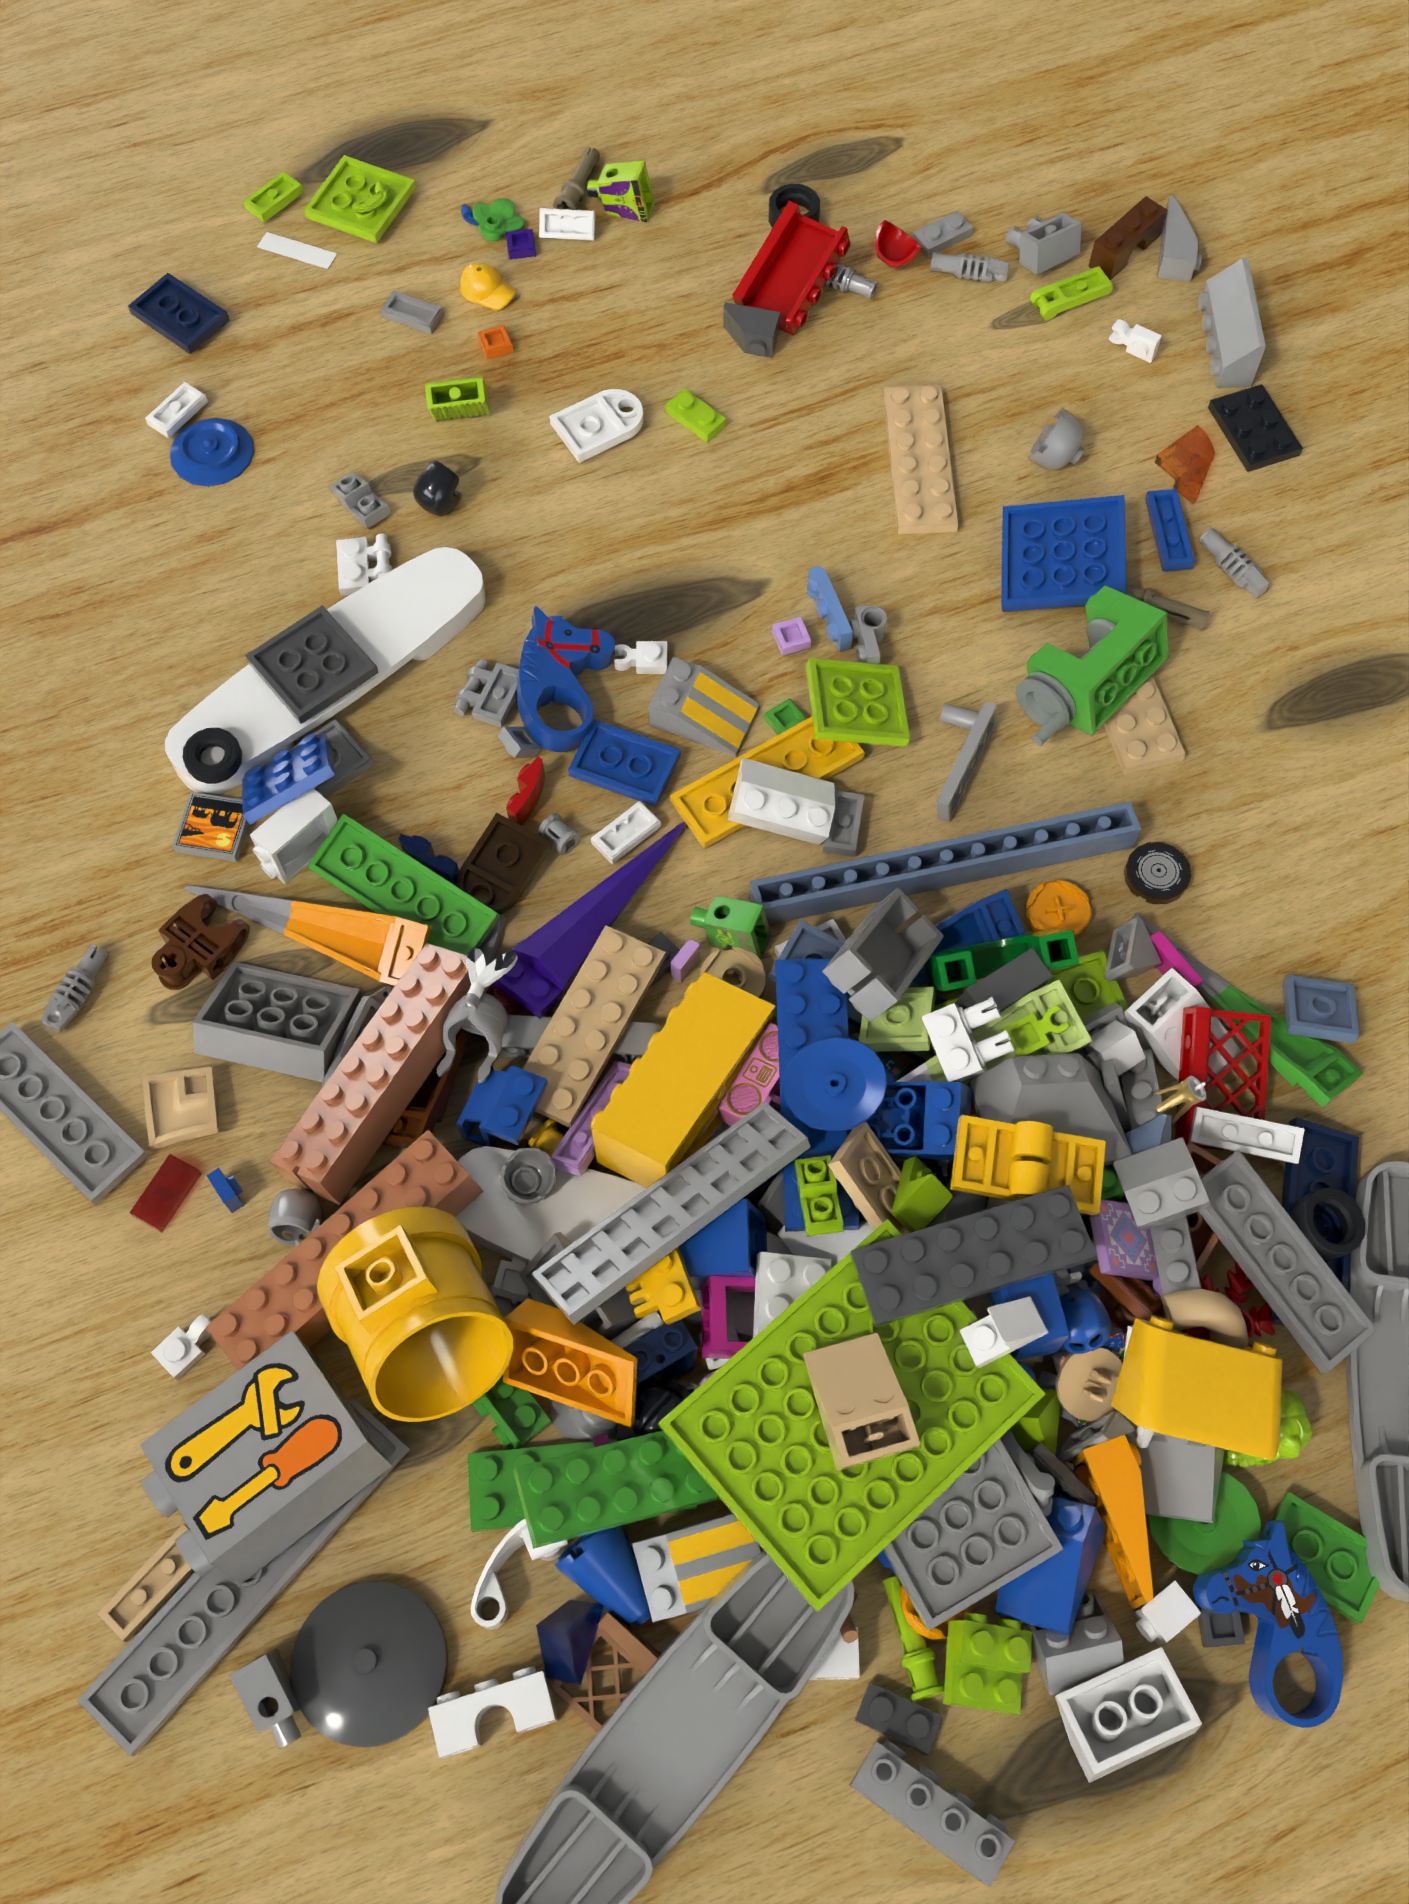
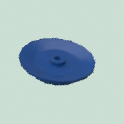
(211, 452)
(834, 1084)

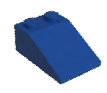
(1055, 1588)

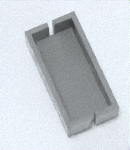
(879, 962)

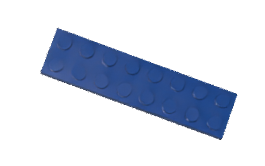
(808, 1012)

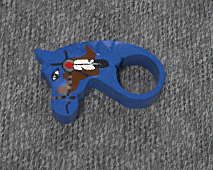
(1291, 1616)

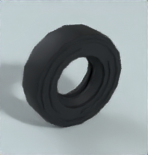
(212, 773)

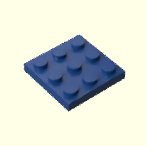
(287, 776)

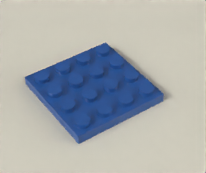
(1062, 552)

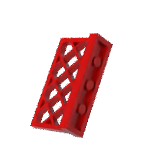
(1195, 1058)

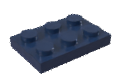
(179, 313)

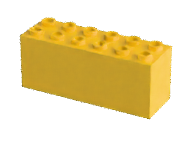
(675, 1089)

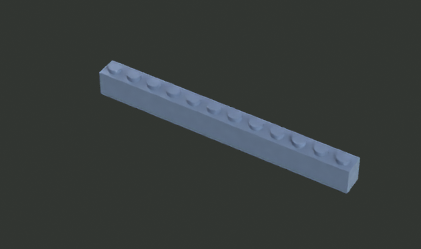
(946, 863)

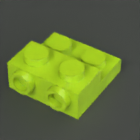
(986, 1664)

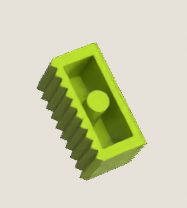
(457, 398)

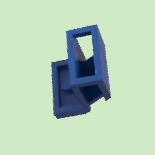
(502, 1106)

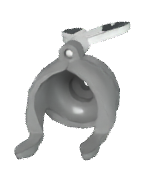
(478, 1011)

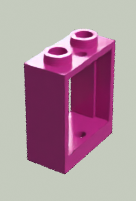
(714, 1314)

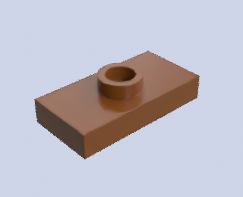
(1129, 1292)

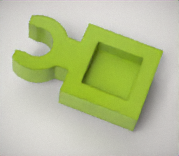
(1030, 1034)

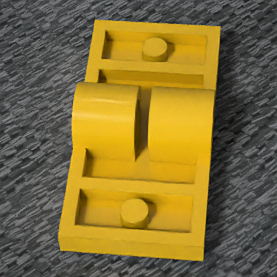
(1026, 1161)

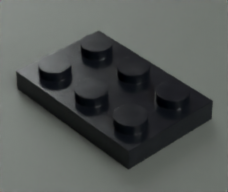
(1255, 428)

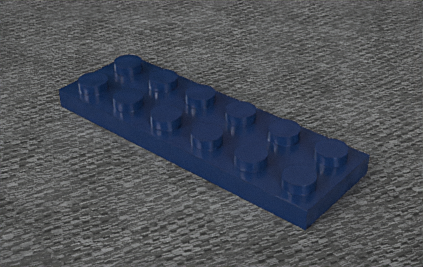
(1325, 1161)

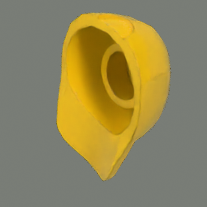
(485, 286)

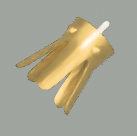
(1187, 1092)

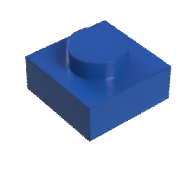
(227, 1189)

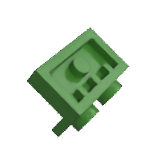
(514, 1412)

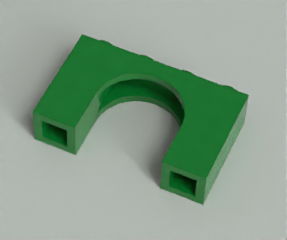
(966, 964)

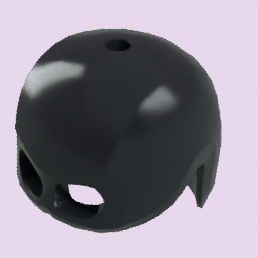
(436, 488)

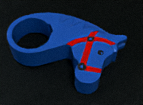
(547, 673)

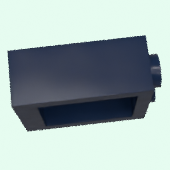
(663, 1351)

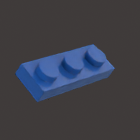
(1169, 530)

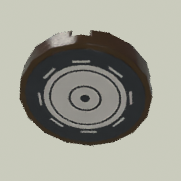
(1157, 873)

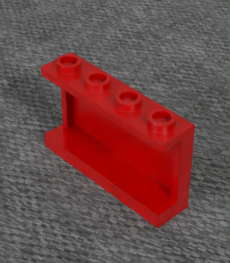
(792, 267)

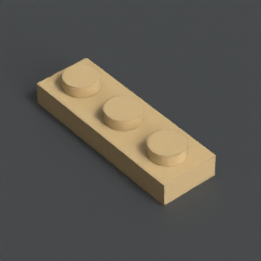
(147, 1589)

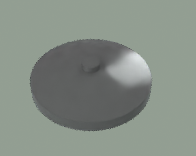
(369, 1664)

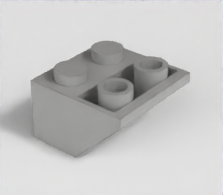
(1085, 1654)

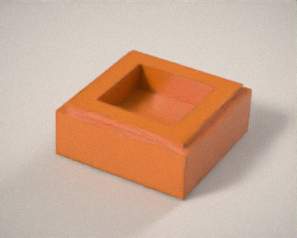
(495, 342)

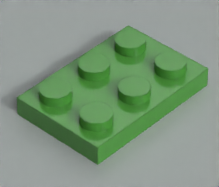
(1331, 1555)

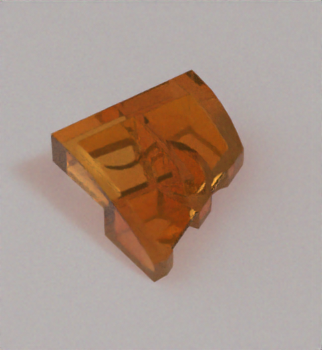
(1188, 462)

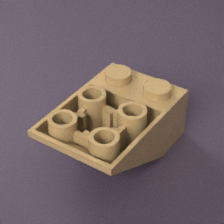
(860, 1402)

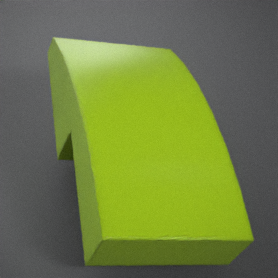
(818, 1196)

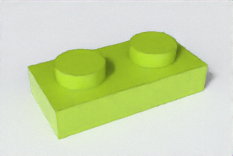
(273, 196)
(695, 415)

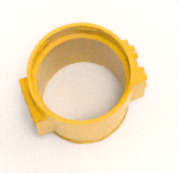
(415, 1313)

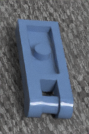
(829, 607)

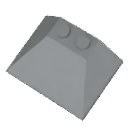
(1053, 1091)

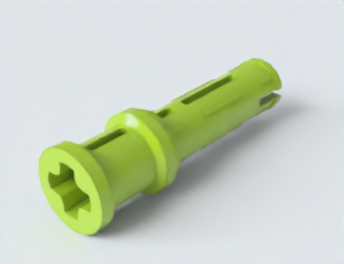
(916, 1657)

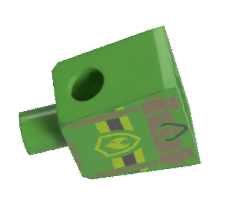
(734, 924)

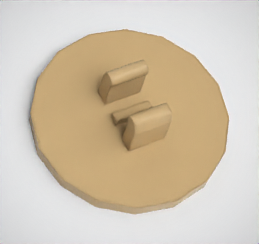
(1088, 1383)

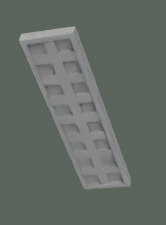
(670, 1212)

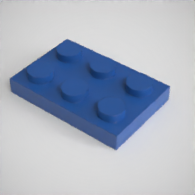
(624, 763)

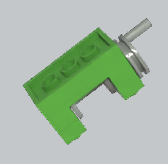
(1125, 649)

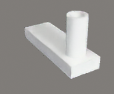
(1246, 1135)

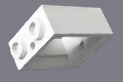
(293, 835)

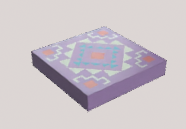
(1120, 1244)

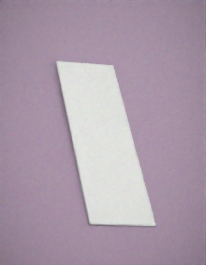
(297, 250)

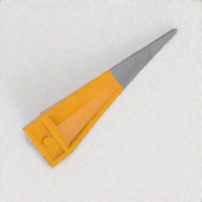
(363, 940)

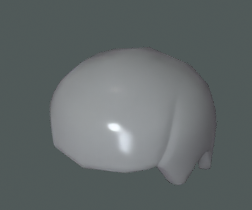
(528, 1175)

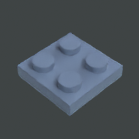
(1320, 1009)

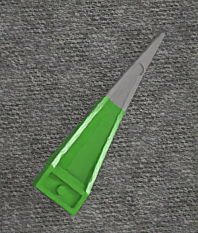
(1300, 1059)

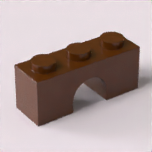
(1137, 227)

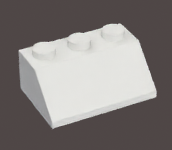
(782, 802)
(1126, 1714)

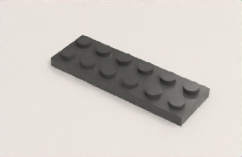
(972, 1255)

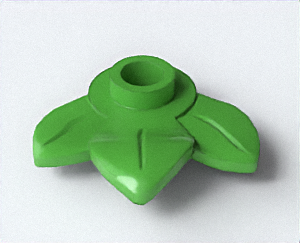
(497, 218)

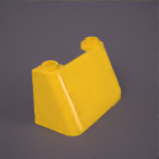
(1201, 1389)

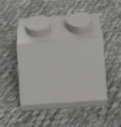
(1161, 1184)

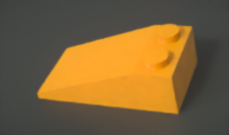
(570, 1363)
(1115, 1479)

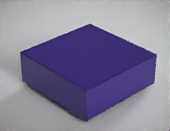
(520, 244)

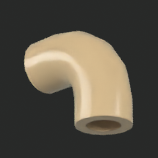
(1208, 1310)

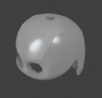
(295, 1213)

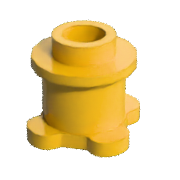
(547, 1137)

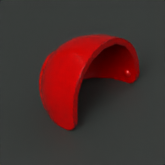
(895, 246)

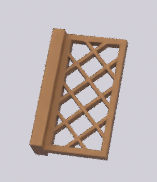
(627, 1643)

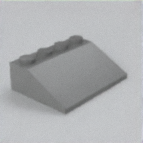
(274, 1021)

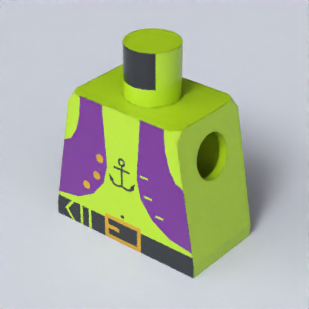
(624, 190)

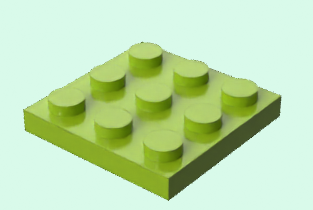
(355, 183)
(857, 702)

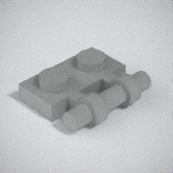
(495, 699)

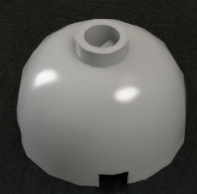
(1059, 442)

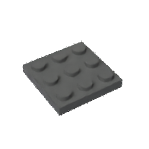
(311, 664)

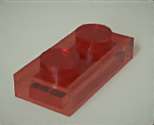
(165, 1193)

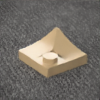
(179, 1106)

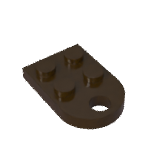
(503, 863)

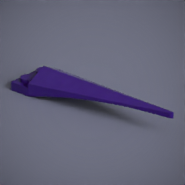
(559, 948)

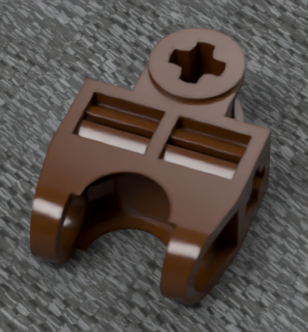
(196, 946)

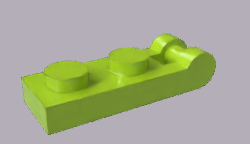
(1071, 292)

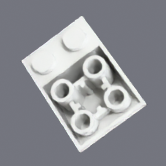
(1159, 1019)

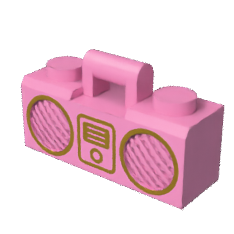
(755, 1082)

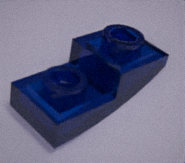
(423, 852)

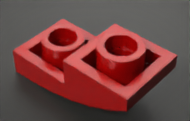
(530, 785)

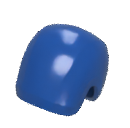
(1085, 1319)

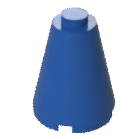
(608, 1572)

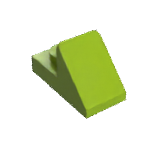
(918, 1196)

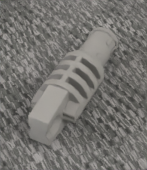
(970, 266)
(847, 280)
(1235, 563)
(73, 990)

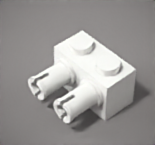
(953, 1042)

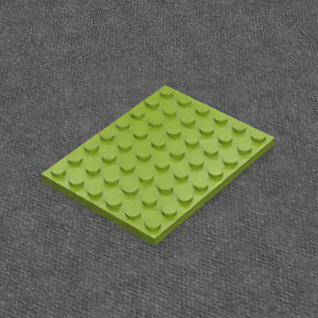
(766, 1450)

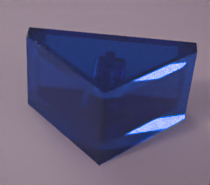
(568, 1639)

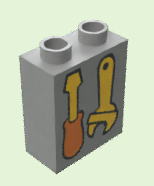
(260, 1461)

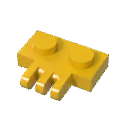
(666, 1289)

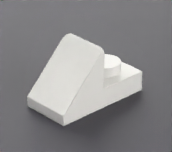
(1003, 1330)

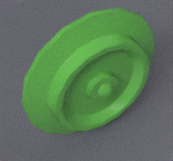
(1205, 1545)

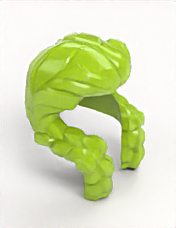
(1294, 1434)

